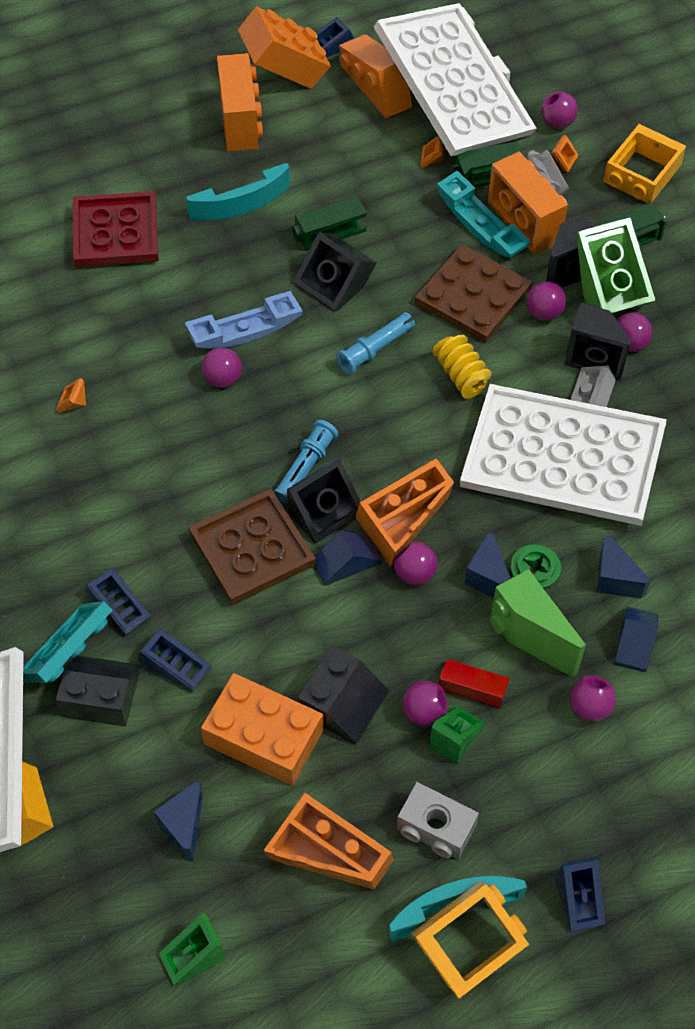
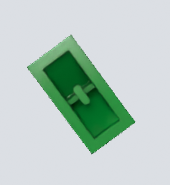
(455, 733)
(192, 951)

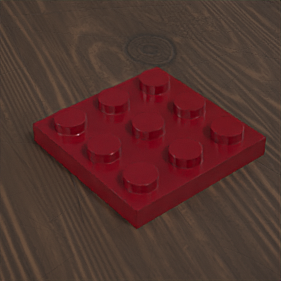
(115, 229)

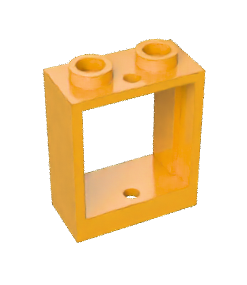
(642, 141)
(436, 955)

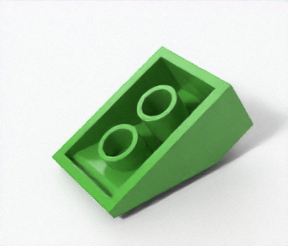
(613, 268)
(536, 624)

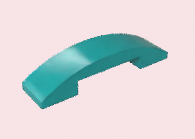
(208, 206)
(478, 219)
(435, 900)

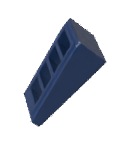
(337, 33)
(109, 578)
(159, 664)

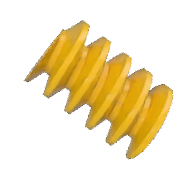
(462, 365)

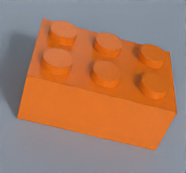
(284, 47)
(238, 102)
(527, 201)
(262, 729)

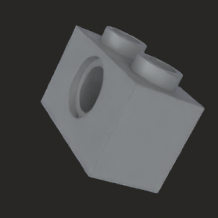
(428, 804)

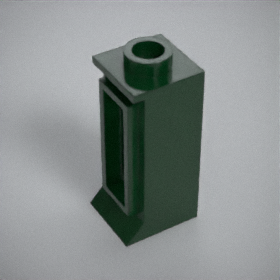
(477, 163)
(338, 219)
(646, 221)

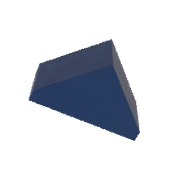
(346, 556)
(487, 567)
(619, 573)
(636, 639)
(181, 818)
(581, 893)

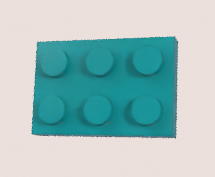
(66, 642)

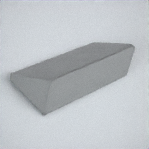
(594, 385)

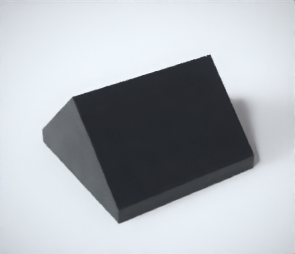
(323, 501)

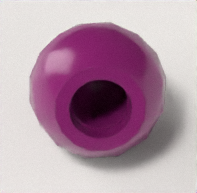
(559, 110)
(546, 301)
(638, 330)
(221, 367)
(416, 563)
(592, 698)
(424, 703)

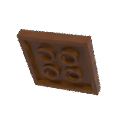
(473, 293)
(252, 546)

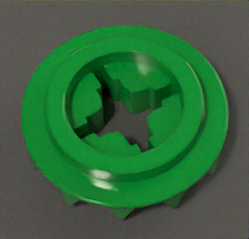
(532, 555)

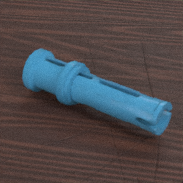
(366, 348)
(311, 451)

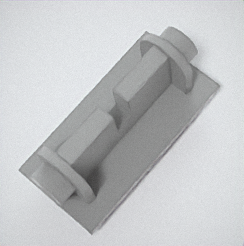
(547, 168)

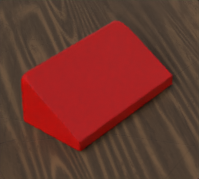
(473, 683)

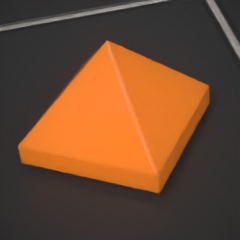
(433, 152)
(564, 154)
(72, 397)

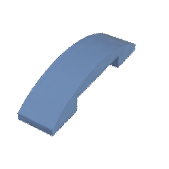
(245, 326)

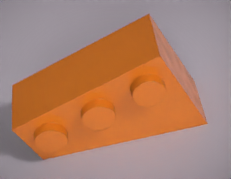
(375, 74)
(404, 508)
(328, 845)

